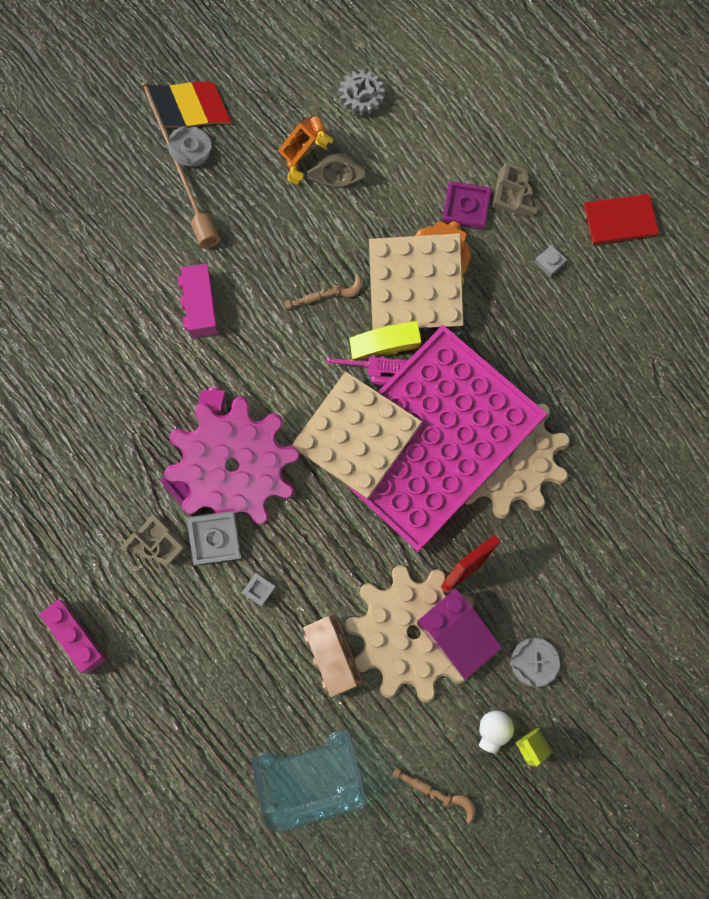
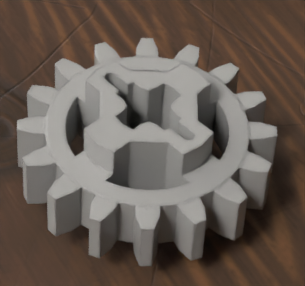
(361, 90)

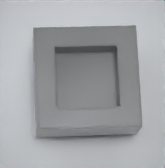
(550, 261)
(258, 590)

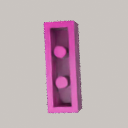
(198, 301)
(73, 636)

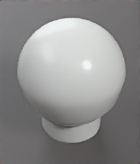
(496, 730)

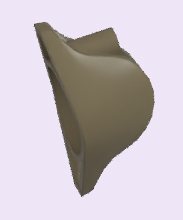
(336, 170)

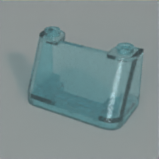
(309, 784)

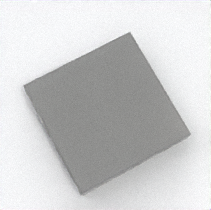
(214, 537)

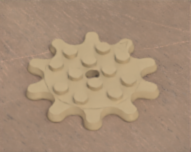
(526, 472)
(386, 637)

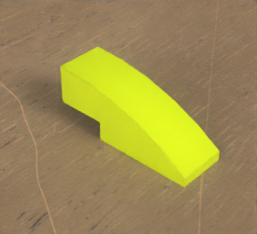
(386, 341)
(534, 747)

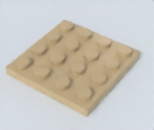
(416, 281)
(356, 435)

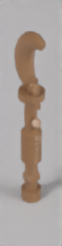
(337, 290)
(447, 800)

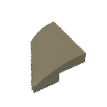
(513, 191)
(155, 541)

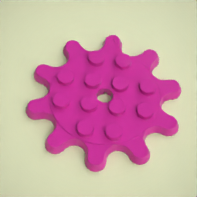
(238, 438)

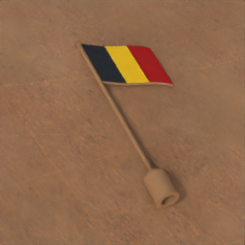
(189, 106)

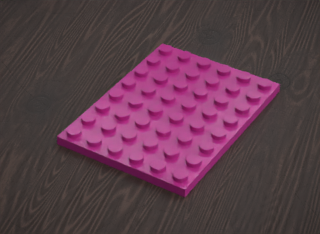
(466, 433)

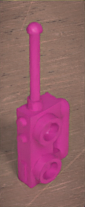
(375, 367)

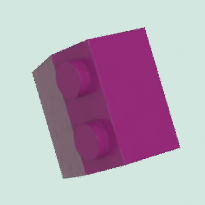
(459, 634)

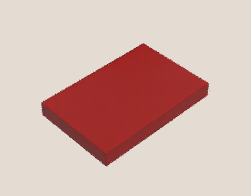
(621, 219)
(470, 564)

